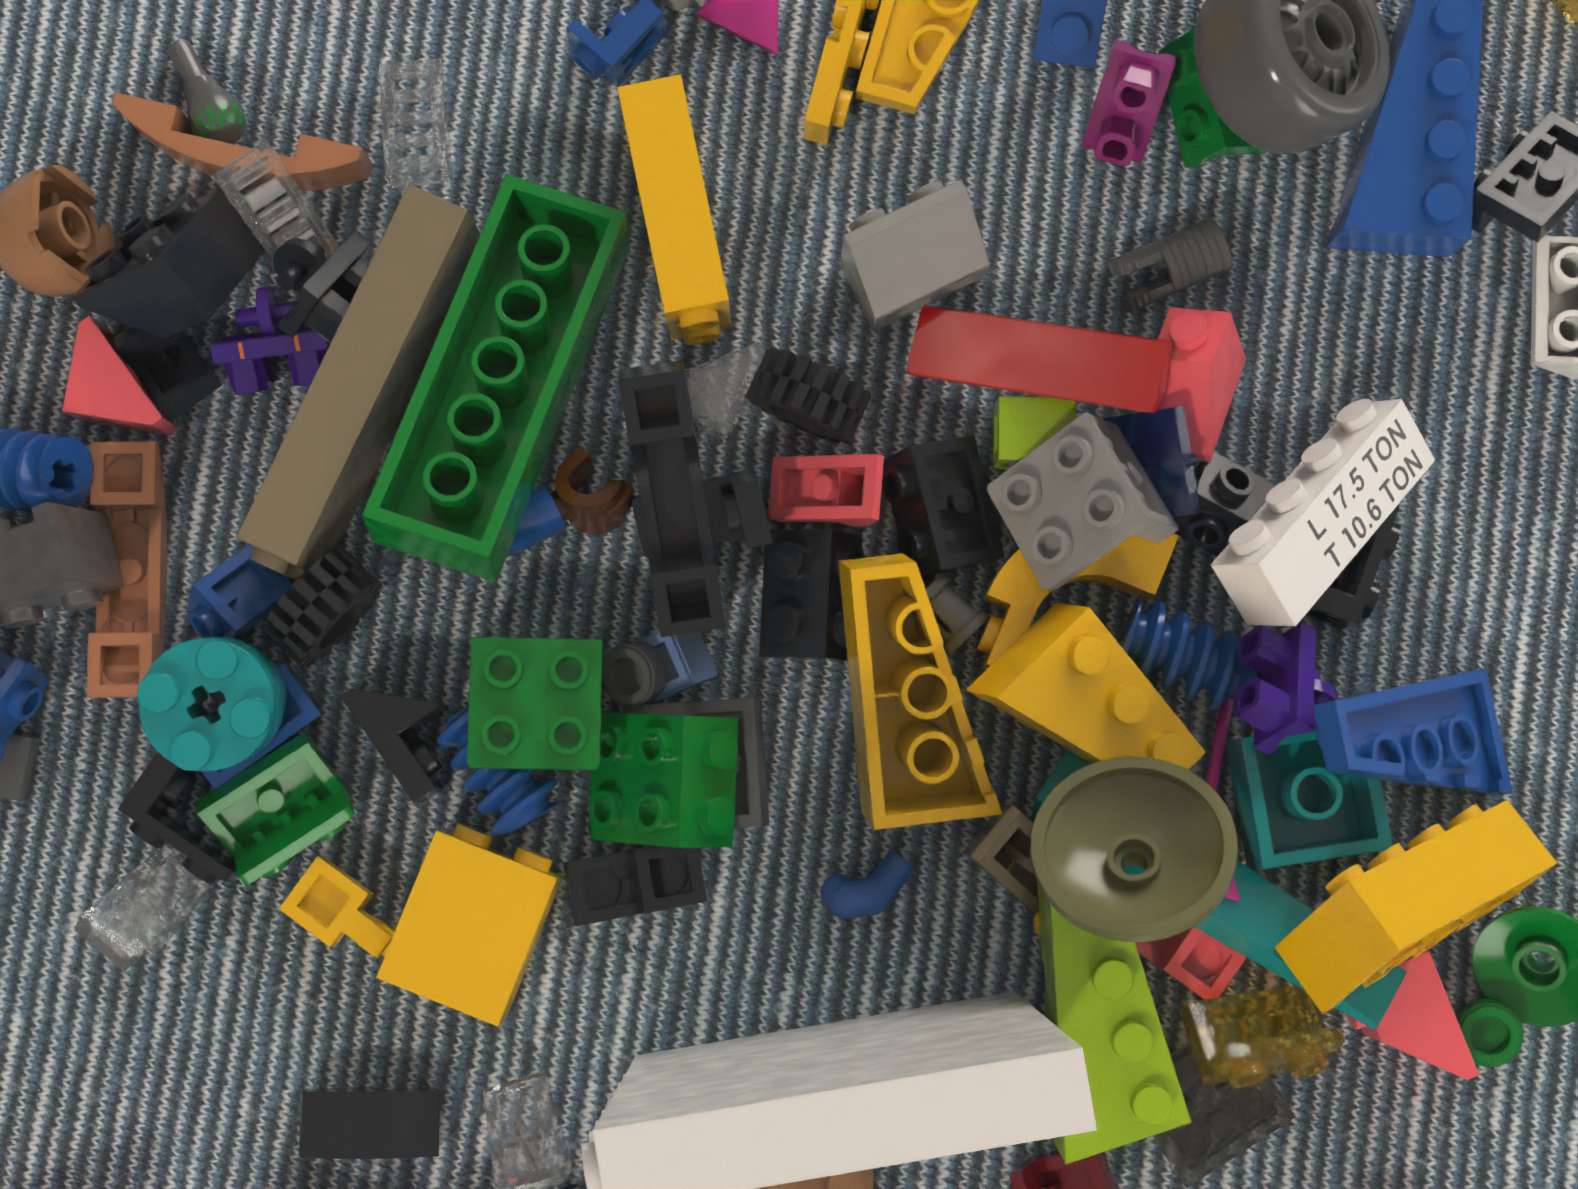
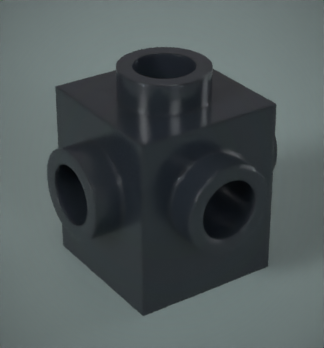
(1227, 500)

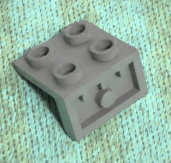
(1078, 500)

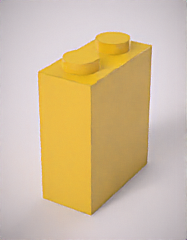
(471, 924)

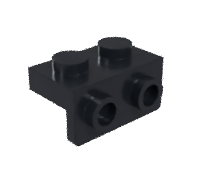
(804, 595)

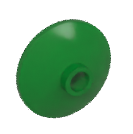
(1509, 973)

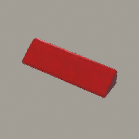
(1041, 358)

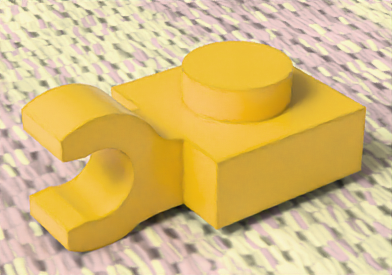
(332, 905)

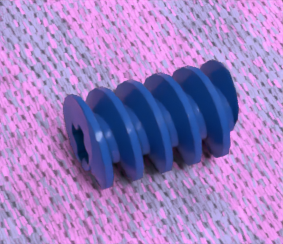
(42, 469)
(1184, 653)
(509, 791)

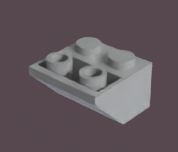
(914, 253)

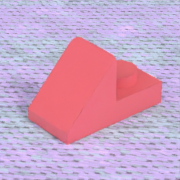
(826, 489)

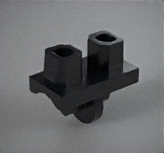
(322, 284)

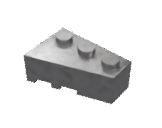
(55, 561)

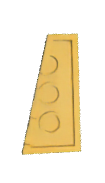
(844, 49)
(910, 49)

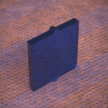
(1164, 452)

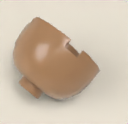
(50, 231)

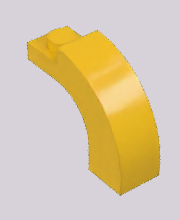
(1130, 567)

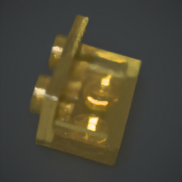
(1258, 1035)

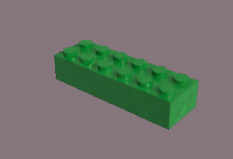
(498, 379)

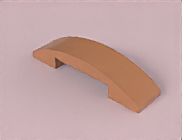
(315, 166)
(131, 618)

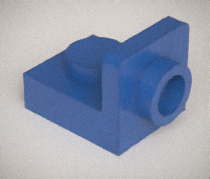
(627, 42)
(235, 596)

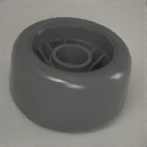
(1291, 68)

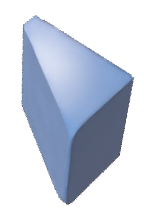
(685, 661)

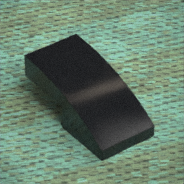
(633, 883)
(369, 1123)

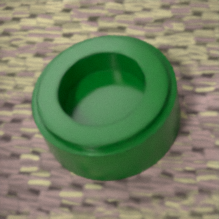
(1490, 1031)

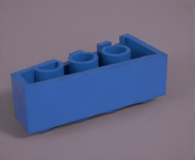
(1419, 145)

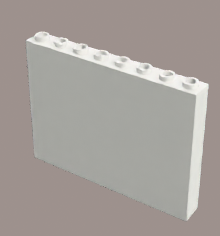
(841, 1098)

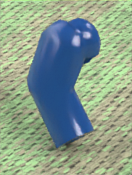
(866, 895)

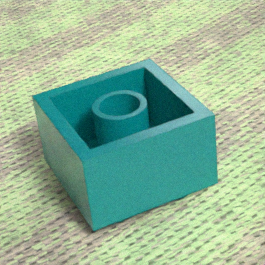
(1298, 810)

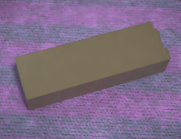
(361, 385)

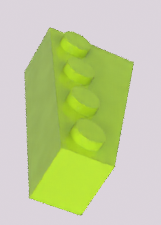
(1106, 1006)

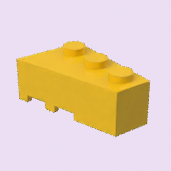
(1084, 692)

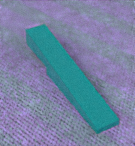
(1258, 921)

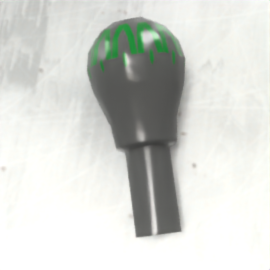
(210, 108)

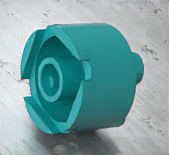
(174, 697)

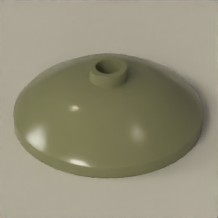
(1128, 816)

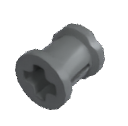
(953, 614)

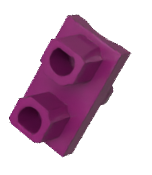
(1127, 104)

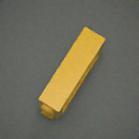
(676, 209)

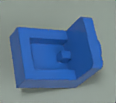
(1069, 32)

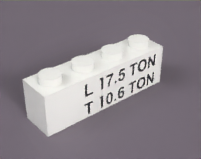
(1323, 512)

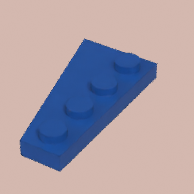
(1419, 735)

